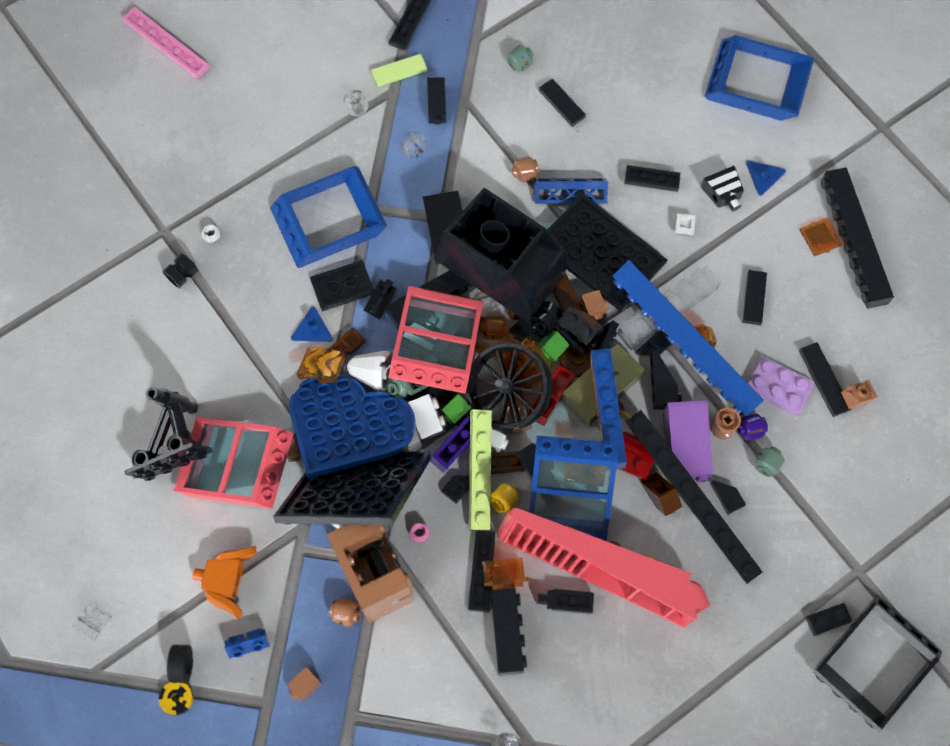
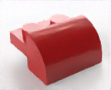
(637, 458)

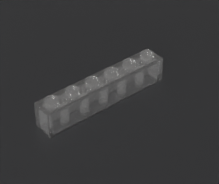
(682, 297)

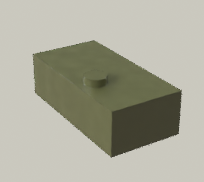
(581, 394)

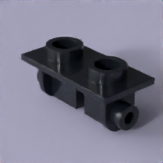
(380, 298)

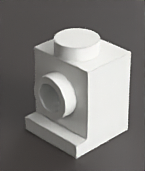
(498, 440)

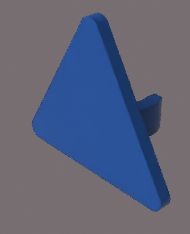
(764, 175)
(312, 328)

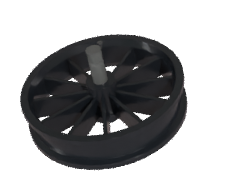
(509, 385)

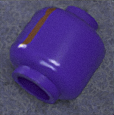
(753, 427)

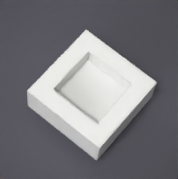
(685, 224)

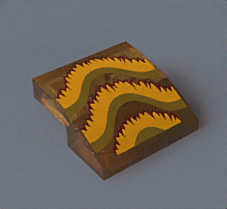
(322, 364)

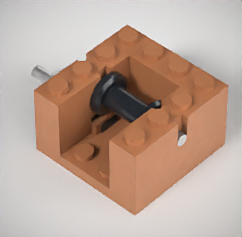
(371, 569)

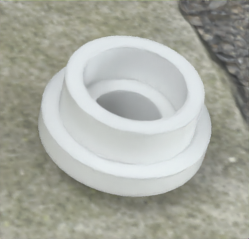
(210, 229)

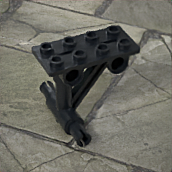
(179, 447)

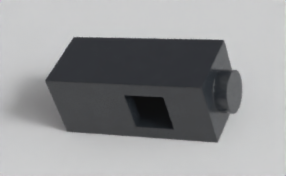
(436, 100)

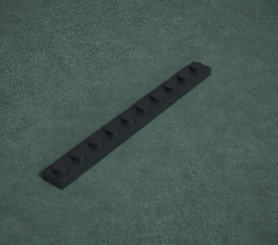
(694, 497)

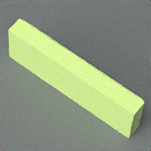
(399, 70)

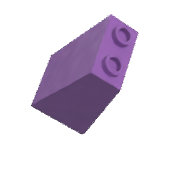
(689, 436)

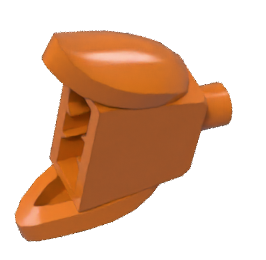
(223, 577)

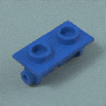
(255, 641)

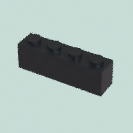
(507, 631)

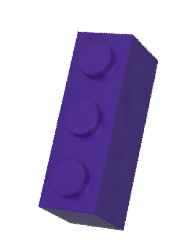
(452, 446)

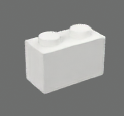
(427, 418)

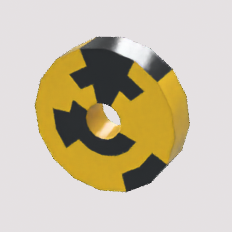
(185, 698)

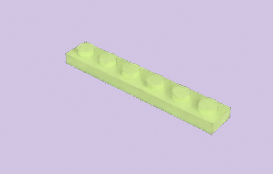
(480, 469)

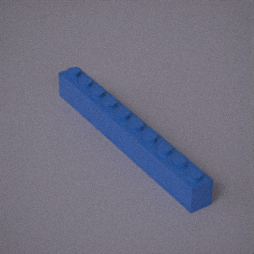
(687, 338)

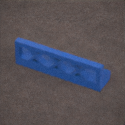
(570, 183)

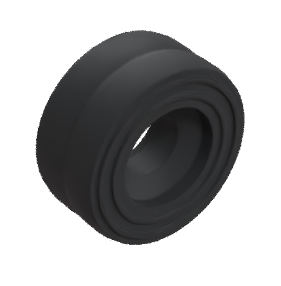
(179, 663)

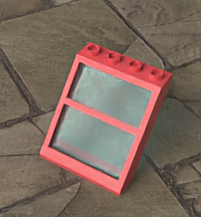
(436, 339)
(243, 463)

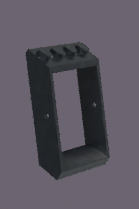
(848, 693)

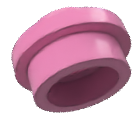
(419, 526)

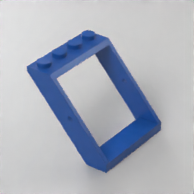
(794, 88)
(293, 232)

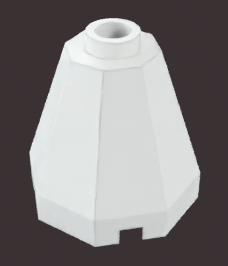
(371, 369)

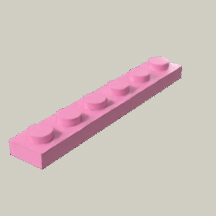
(166, 43)

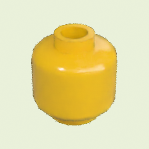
(504, 498)

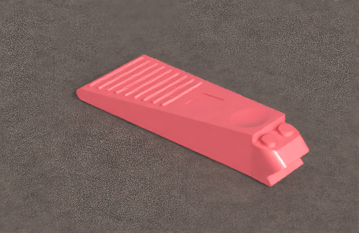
(608, 566)

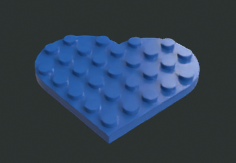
(346, 426)

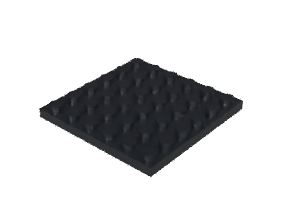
(355, 495)

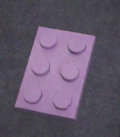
(780, 386)

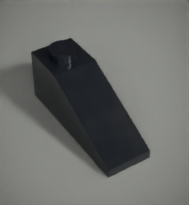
(662, 382)

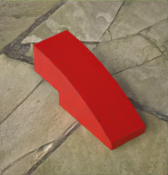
(561, 380)

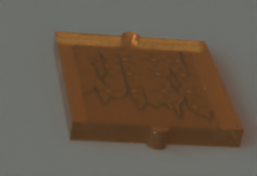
(820, 237)

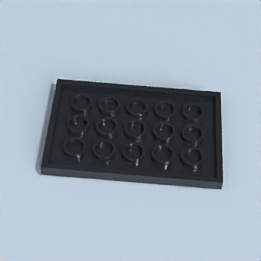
(599, 247)

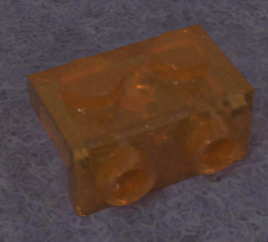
(504, 572)

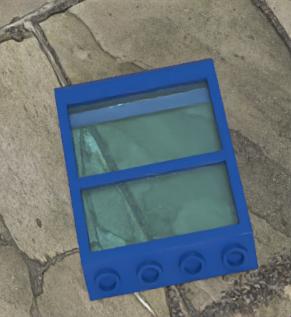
(574, 483)

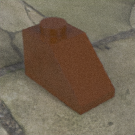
(662, 494)

